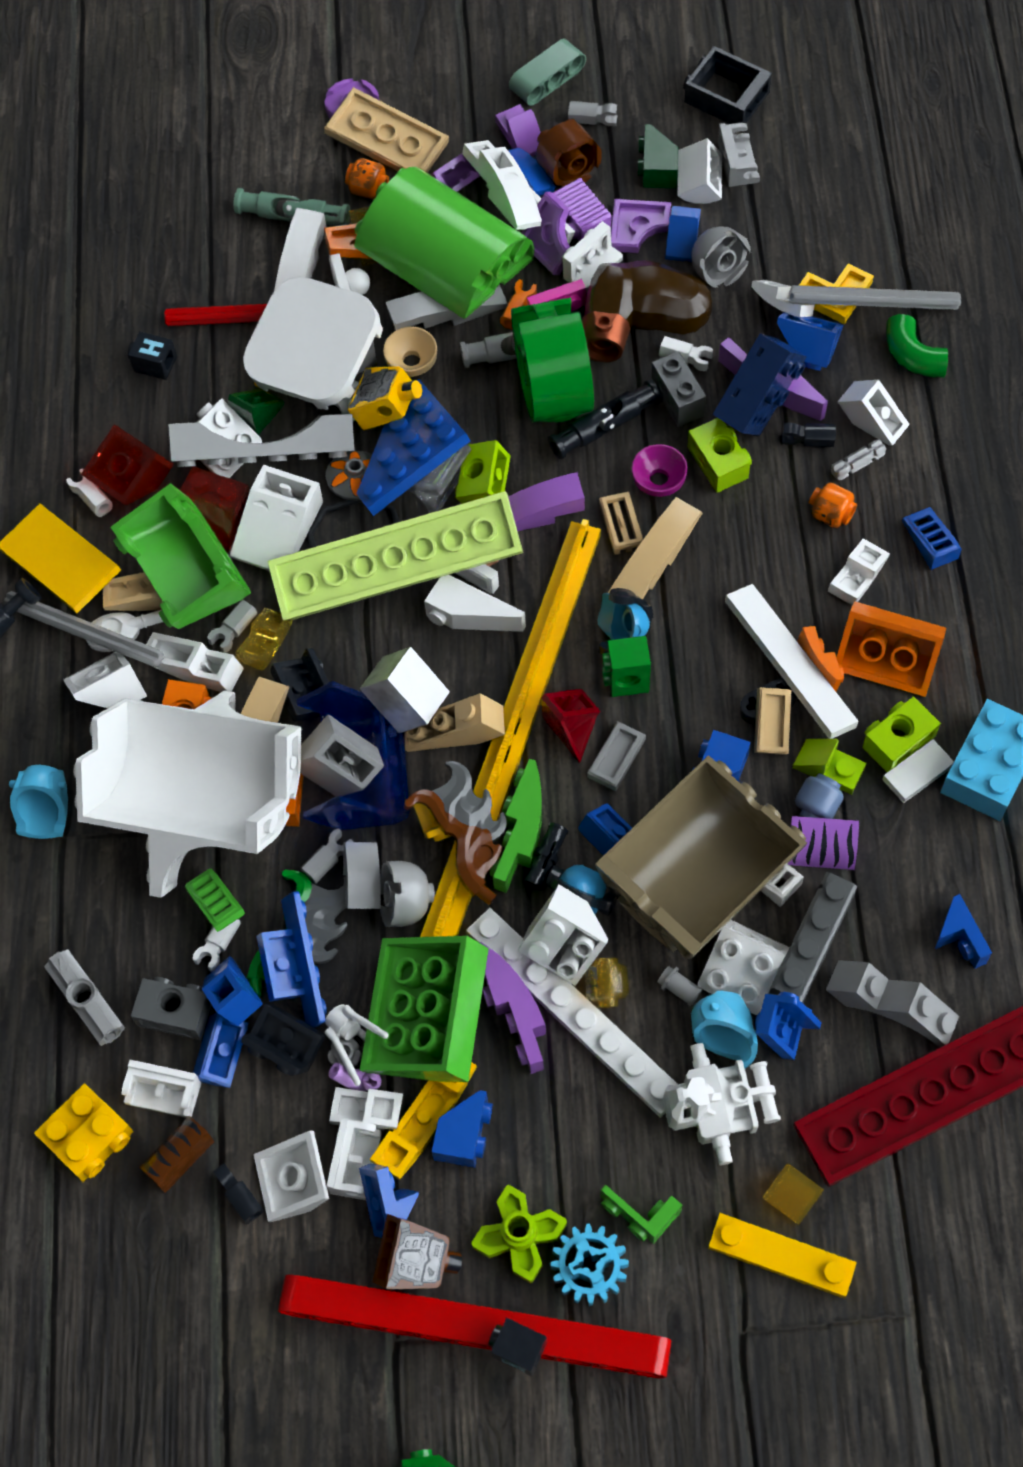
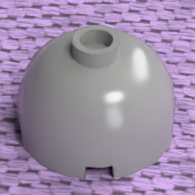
(720, 256)
(405, 893)

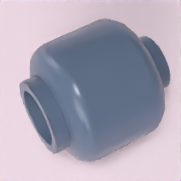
(819, 797)

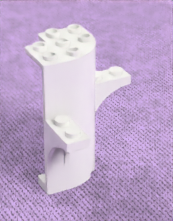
(188, 779)

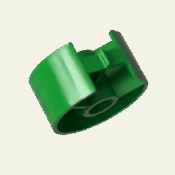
(552, 361)

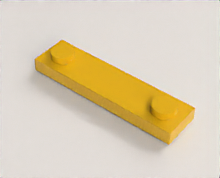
(782, 1255)

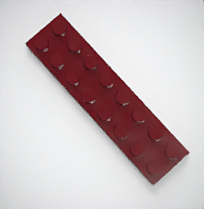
(915, 1100)

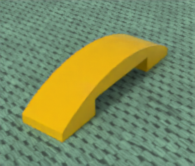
(418, 1125)

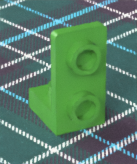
(661, 1215)

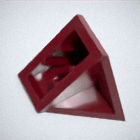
(571, 717)

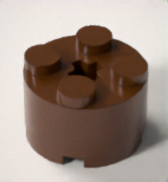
(567, 153)

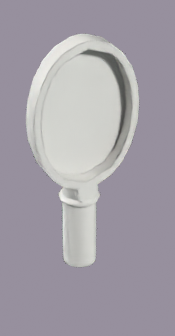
(124, 624)

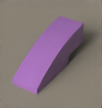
(547, 500)

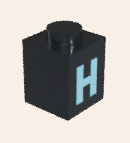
(152, 355)
(517, 1346)

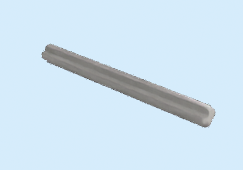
(874, 297)
(90, 632)

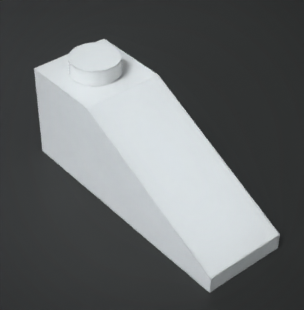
(468, 608)

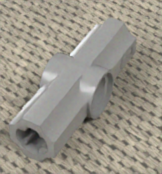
(93, 1012)

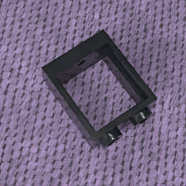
(733, 68)

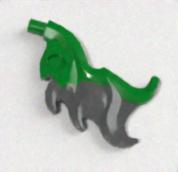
(322, 909)

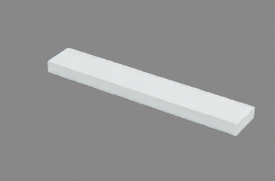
(791, 661)

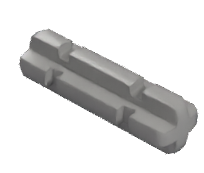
(858, 459)

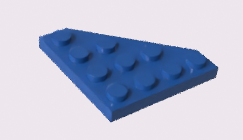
(410, 451)

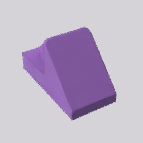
(519, 128)

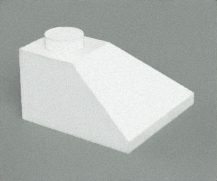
(106, 682)

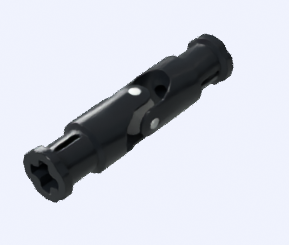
(601, 420)

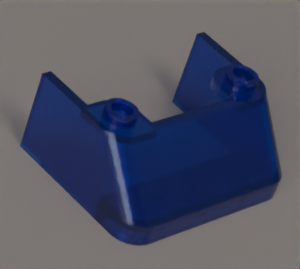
(385, 795)

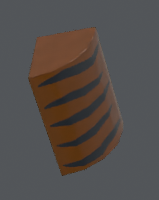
(177, 1154)

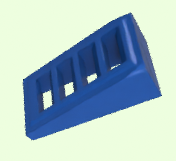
(933, 557)

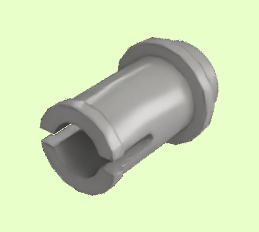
(679, 985)

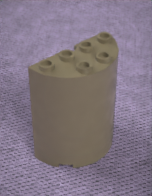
(698, 858)

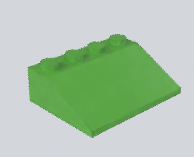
(429, 1007)

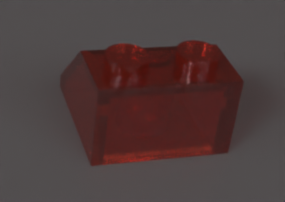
(126, 467)
(219, 501)

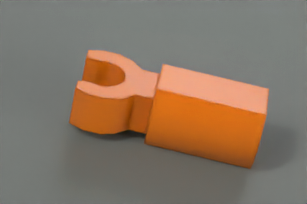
(517, 300)

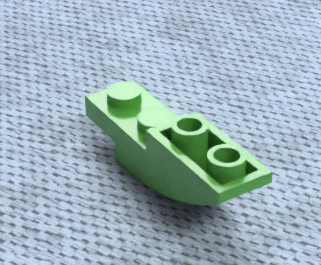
(523, 824)

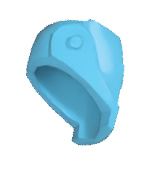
(39, 802)
(725, 1026)

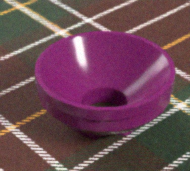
(663, 460)

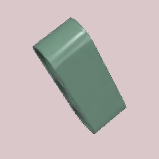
(547, 72)

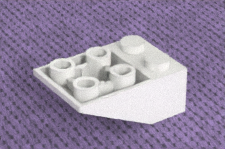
(276, 517)

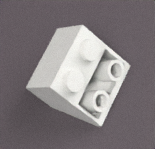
(564, 936)

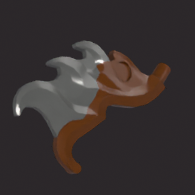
(470, 823)

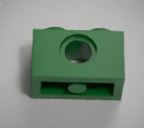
(627, 666)

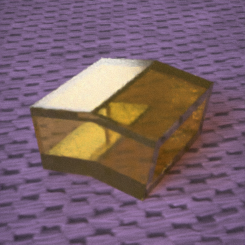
(793, 1194)

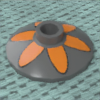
(343, 478)

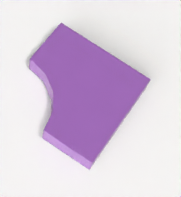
(636, 221)
(550, 237)

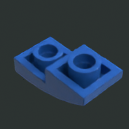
(534, 174)

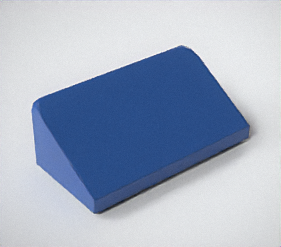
(603, 828)
(219, 1051)

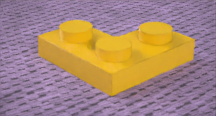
(850, 277)

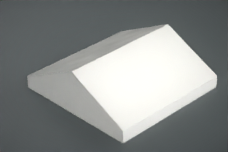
(291, 1177)

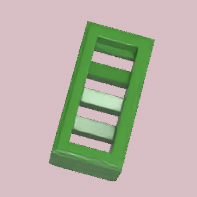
(213, 897)

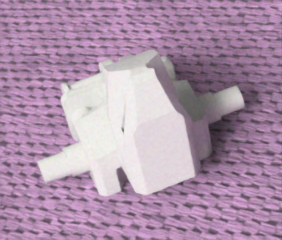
(719, 1101)

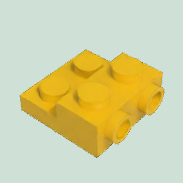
(84, 1133)

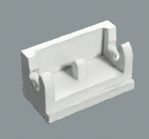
(160, 1089)
(352, 1150)

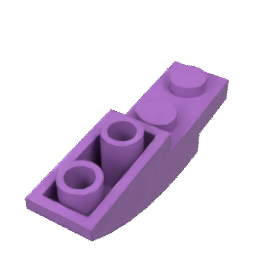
(511, 995)

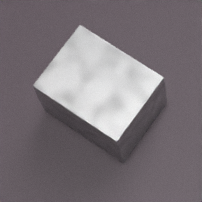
(404, 690)

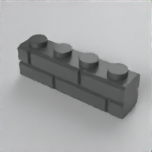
(814, 937)

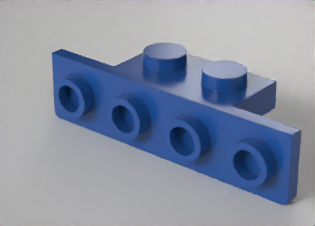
(290, 963)

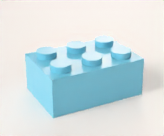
(989, 762)

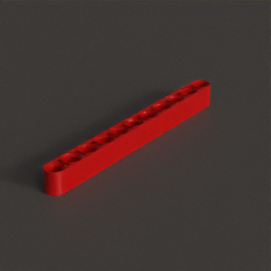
(471, 1325)

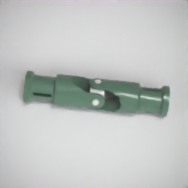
(265, 206)

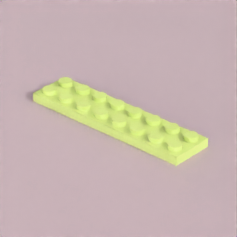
(395, 556)

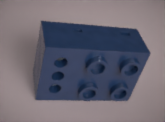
(760, 385)

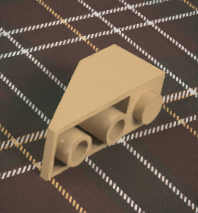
(459, 724)

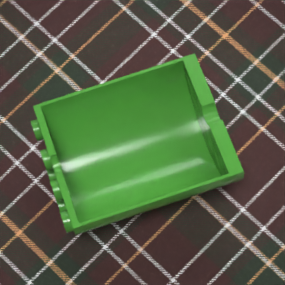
(440, 241)

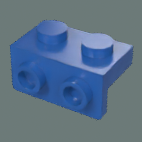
(782, 1023)

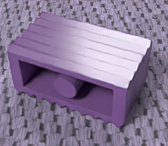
(585, 208)

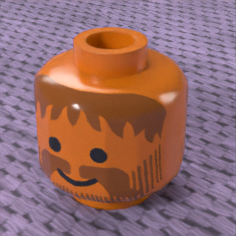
(365, 177)
(833, 505)

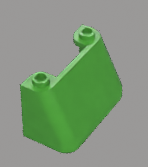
(180, 557)

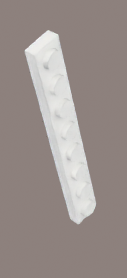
(577, 1014)

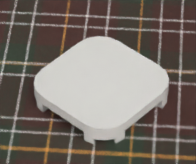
(312, 341)

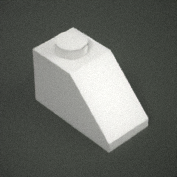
(873, 410)

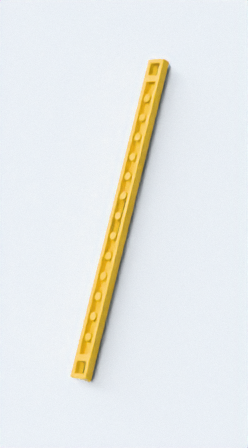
(520, 706)

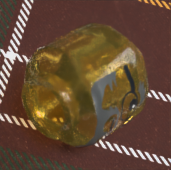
(606, 982)

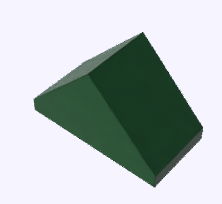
(255, 407)

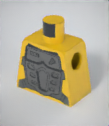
(383, 396)

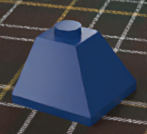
(811, 337)

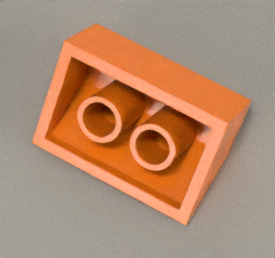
(890, 648)

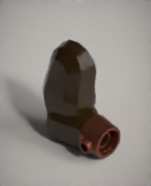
(643, 298)

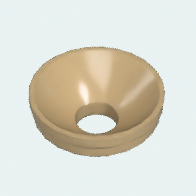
(409, 342)

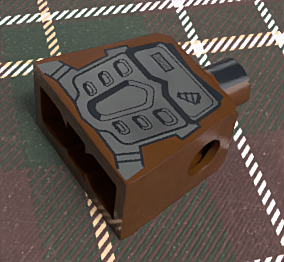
(413, 1256)

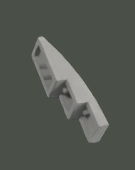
(423, 309)

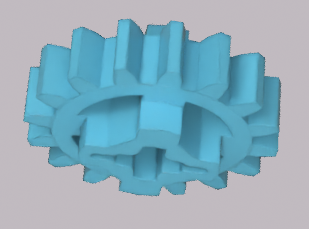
(575, 1271)

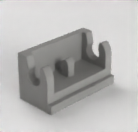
(737, 155)

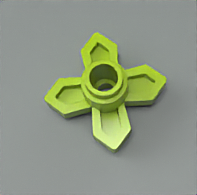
(539, 1229)

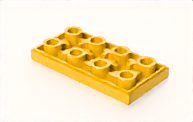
(58, 558)

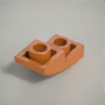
(825, 662)

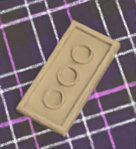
(385, 133)

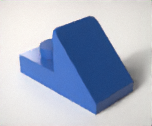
(682, 233)
(961, 925)
(381, 1197)

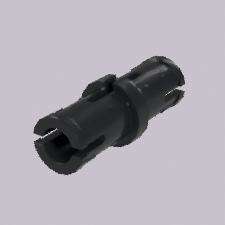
(545, 856)

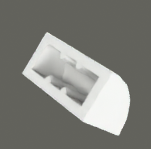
(700, 173)

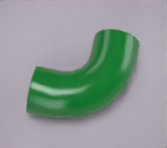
(910, 352)

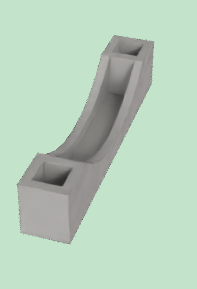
(322, 435)

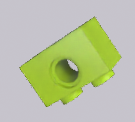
(720, 470)
(483, 471)
(908, 717)

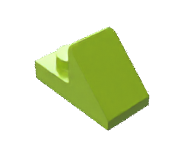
(824, 758)

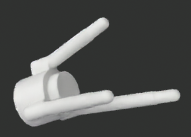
(344, 1024)

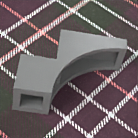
(907, 1002)

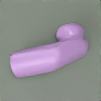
(368, 1080)

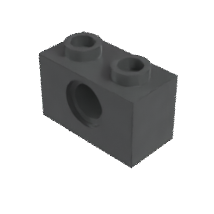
(678, 389)
(186, 1021)

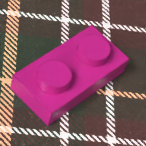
(574, 289)

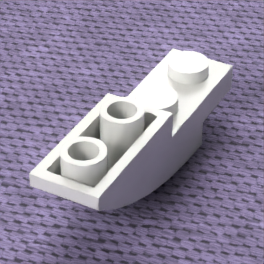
(507, 183)

